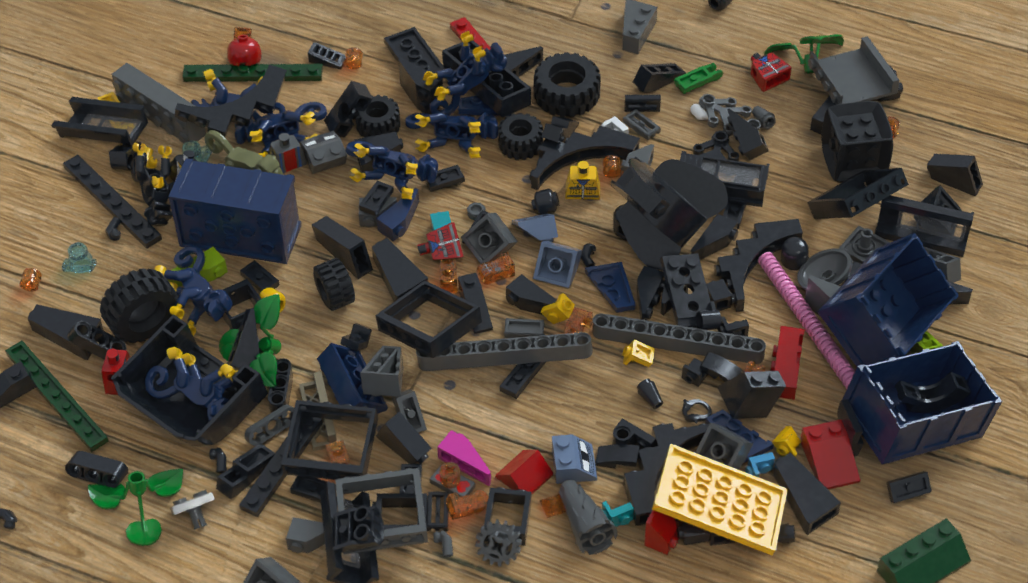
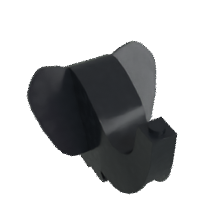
(666, 206)

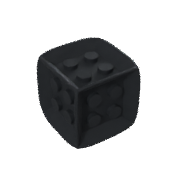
(856, 139)

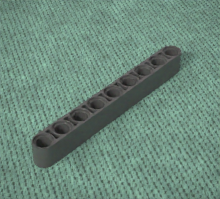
(678, 338)
(509, 351)

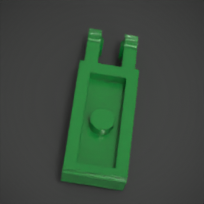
(697, 78)

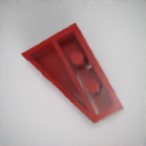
(788, 358)

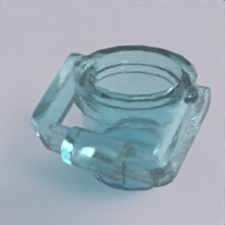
(202, 153)
(79, 259)

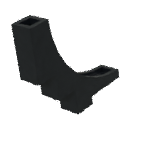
(218, 118)
(578, 148)
(764, 238)
(641, 484)

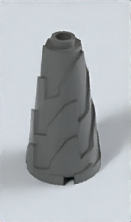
(587, 520)

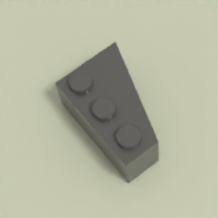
(384, 373)

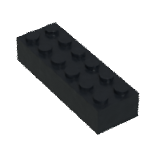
(500, 90)

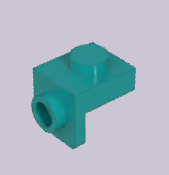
(619, 516)

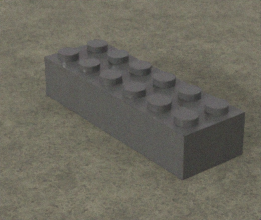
(159, 102)

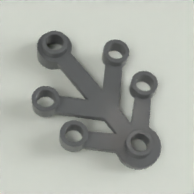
(711, 104)

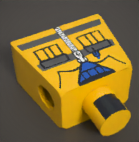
(582, 182)

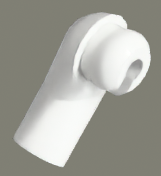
(699, 112)

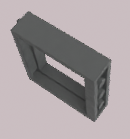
(395, 536)

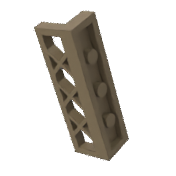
(322, 396)

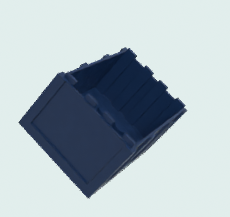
(235, 211)
(888, 302)
(899, 433)

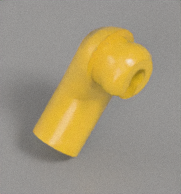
(151, 163)

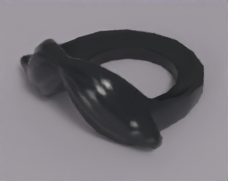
(695, 417)

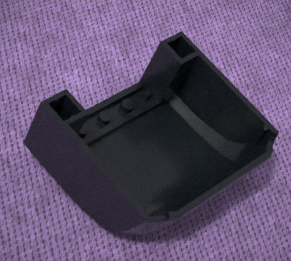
(178, 413)

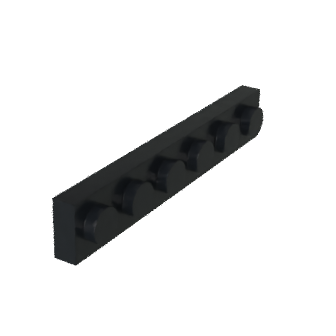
(273, 474)

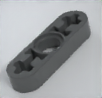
(263, 423)

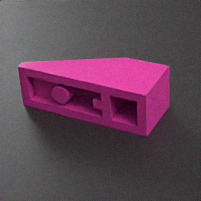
(458, 449)

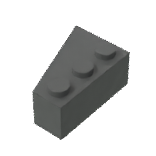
(638, 24)

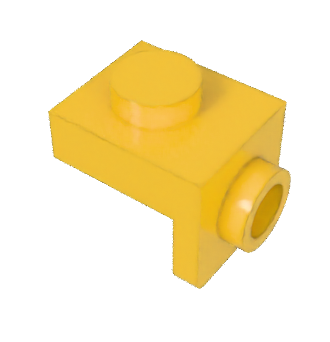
(559, 310)

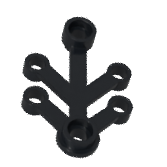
(719, 140)

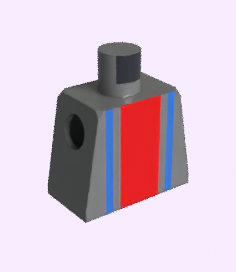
(288, 152)

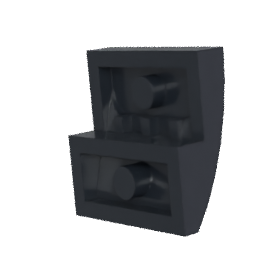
(851, 424)

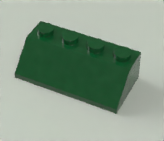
(926, 557)

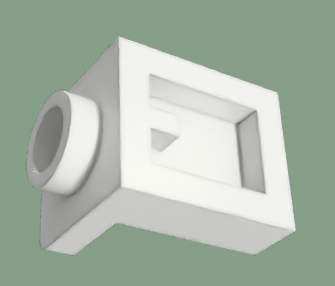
(615, 124)

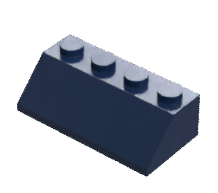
(343, 375)

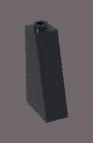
(343, 245)
(396, 269)
(55, 325)
(805, 494)

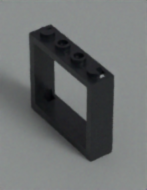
(853, 193)
(389, 318)
(322, 469)

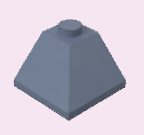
(539, 227)

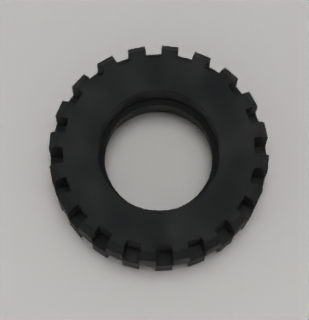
(567, 69)
(138, 304)

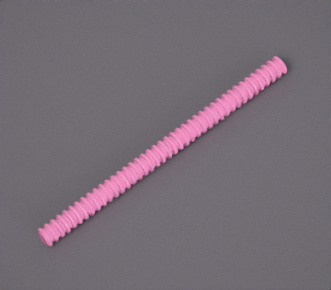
(807, 318)

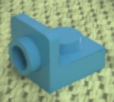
(760, 464)

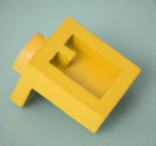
(639, 353)
(786, 442)

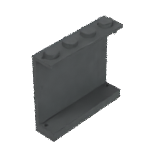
(855, 74)

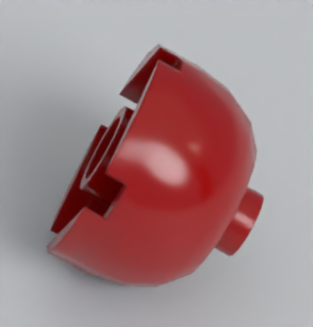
(244, 50)

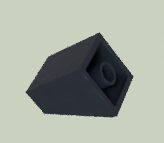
(752, 393)

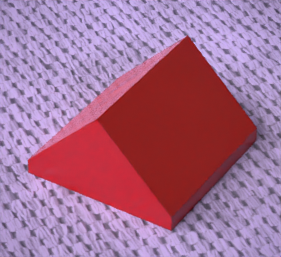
(525, 471)

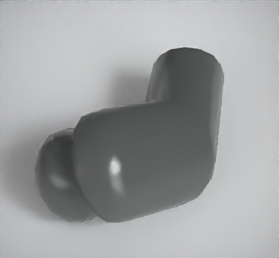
(446, 541)

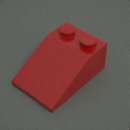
(830, 454)

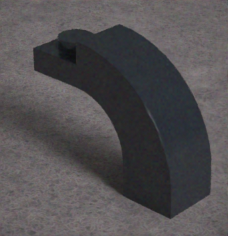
(933, 397)

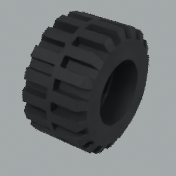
(379, 117)
(520, 136)
(334, 284)

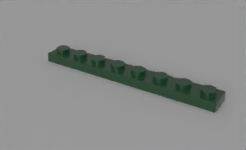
(253, 72)
(58, 397)

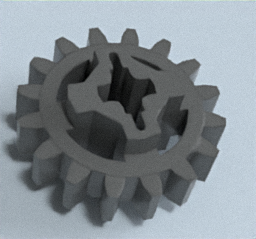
(501, 534)

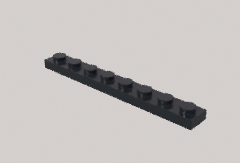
(112, 201)

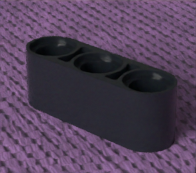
(89, 335)
(281, 392)
(96, 469)

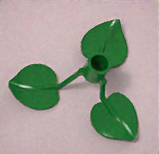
(821, 39)
(267, 315)
(163, 483)

